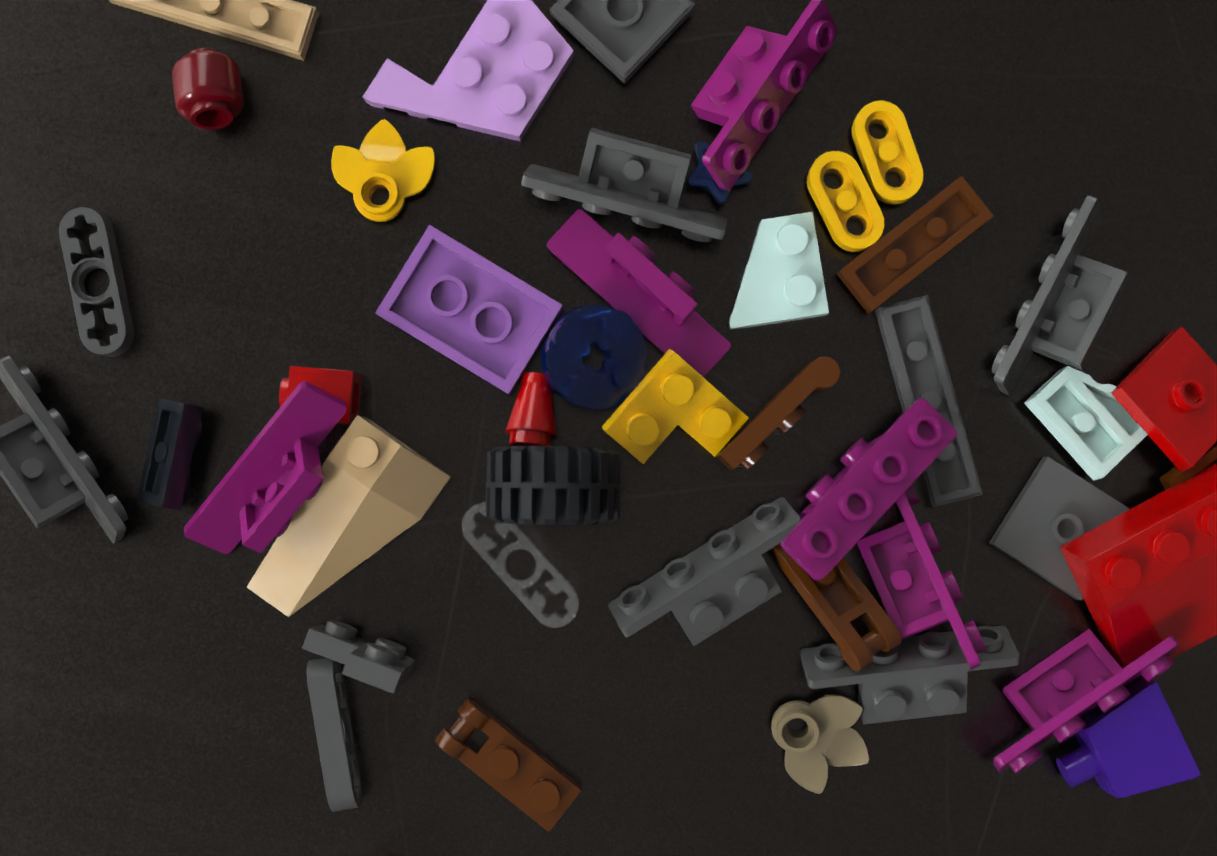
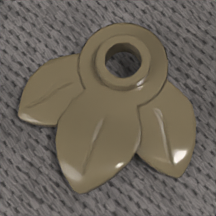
(823, 742)

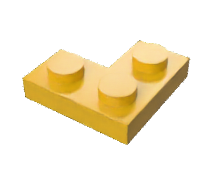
(673, 397)

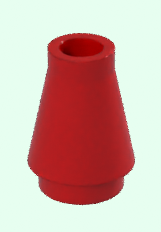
(533, 413)

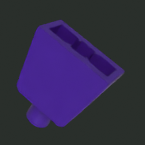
(1130, 746)

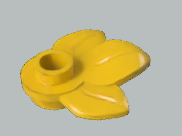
(382, 165)

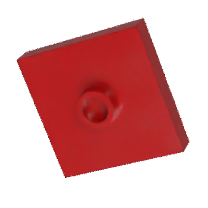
(1174, 398)

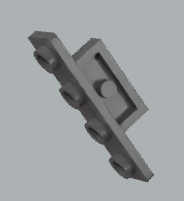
(631, 180)
(1069, 306)
(43, 465)
(713, 581)
(915, 678)

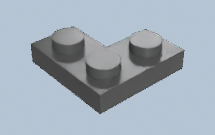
(375, 664)

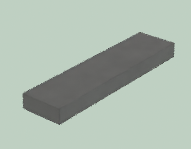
(922, 372)

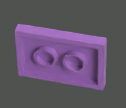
(469, 309)

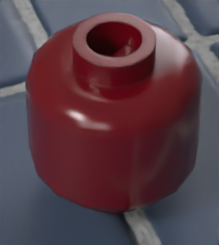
(207, 88)

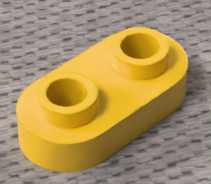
(890, 154)
(847, 202)

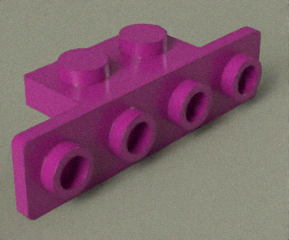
(757, 86)
(631, 283)
(270, 476)
(865, 488)
(911, 583)
(1069, 686)

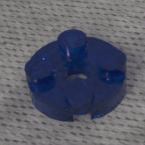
(570, 340)

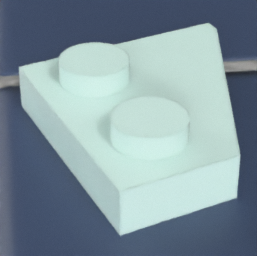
(781, 275)
(1086, 420)

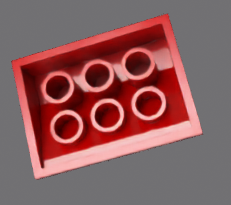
(1153, 571)

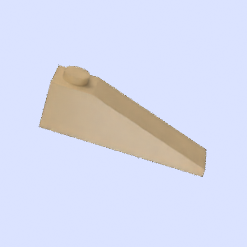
(366, 499)

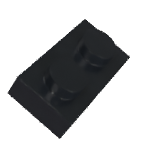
(169, 454)

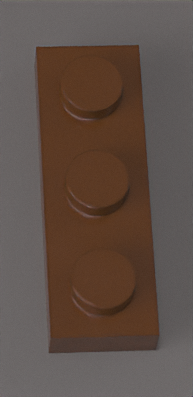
(915, 244)

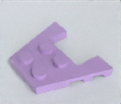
(492, 79)

